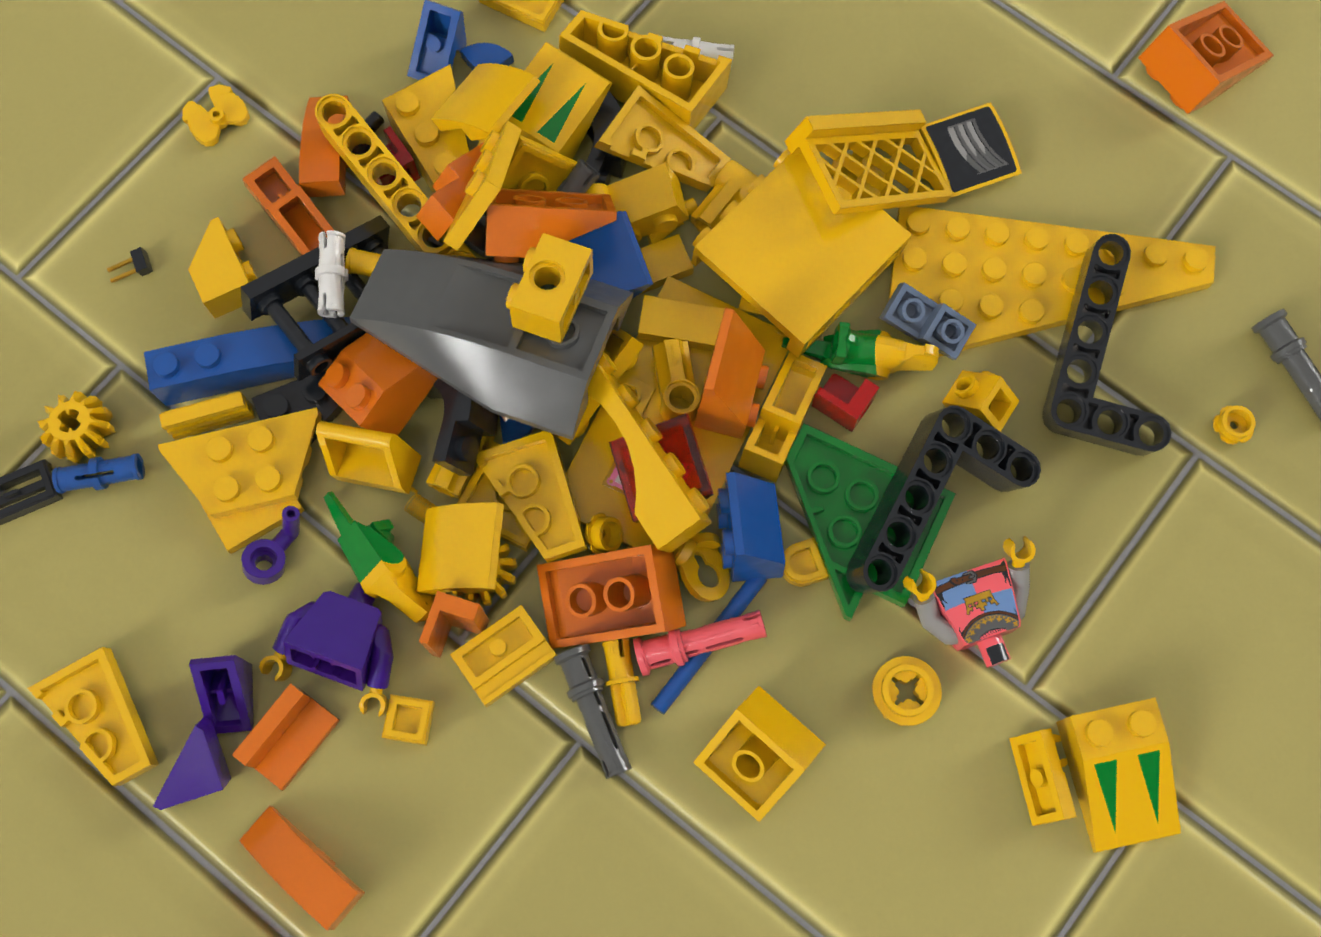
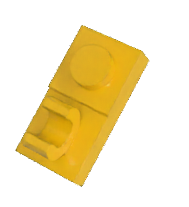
(1043, 777)

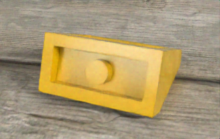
(368, 457)

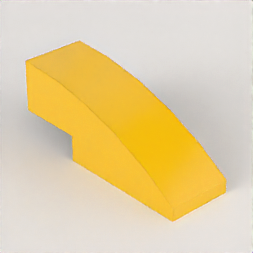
(782, 416)

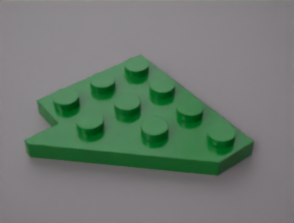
(839, 496)

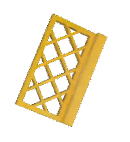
(862, 135)

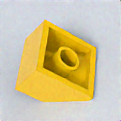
(759, 753)

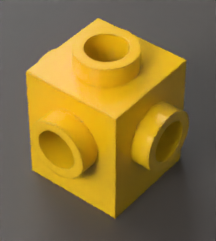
(983, 396)

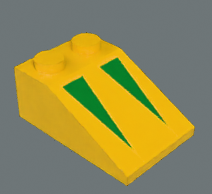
(562, 103)
(1122, 773)

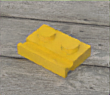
(503, 656)

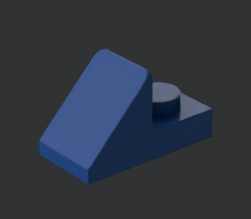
(437, 39)

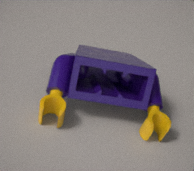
(338, 641)

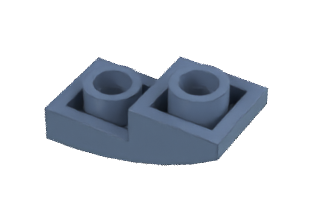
(927, 320)

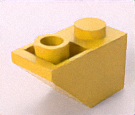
(219, 269)

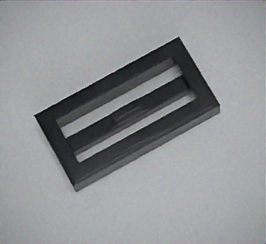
(30, 504)

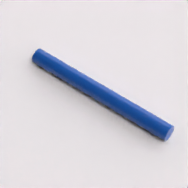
(685, 673)

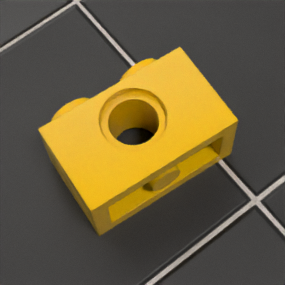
(550, 311)

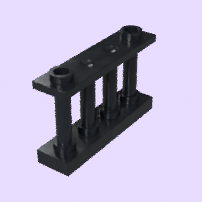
(297, 279)

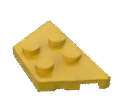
(246, 463)

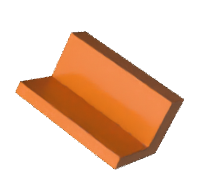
(449, 612)
(286, 736)

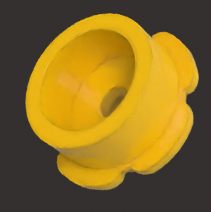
(1241, 417)
(603, 533)

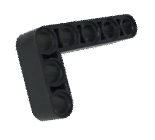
(1090, 359)
(927, 487)

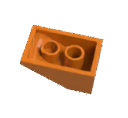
(1204, 56)
(522, 216)
(732, 380)
(376, 385)
(611, 596)

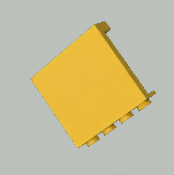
(796, 255)

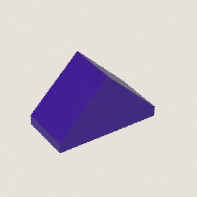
(225, 691)
(198, 770)

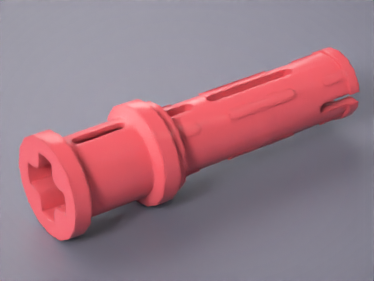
(680, 646)

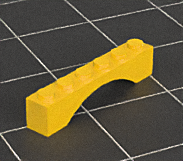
(663, 499)

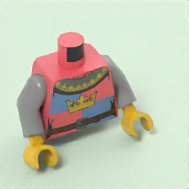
(977, 603)

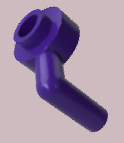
(271, 550)

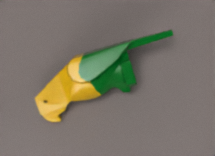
(870, 353)
(378, 562)

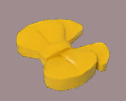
(208, 124)

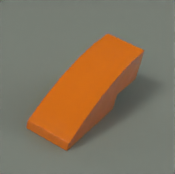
(320, 166)
(444, 204)
(287, 205)
(301, 869)

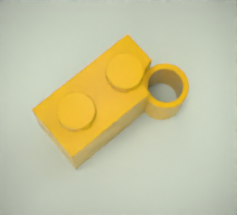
(649, 198)

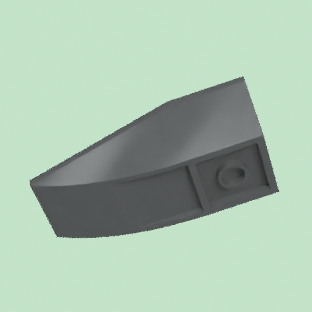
(456, 326)

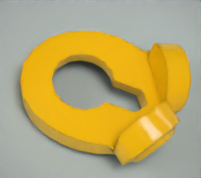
(706, 546)

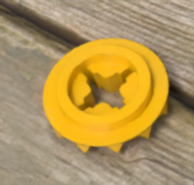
(926, 689)

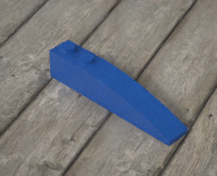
(225, 362)

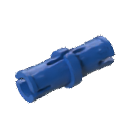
(73, 477)

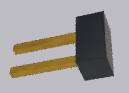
(141, 263)

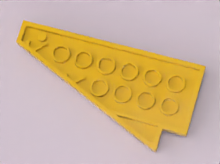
(1024, 273)

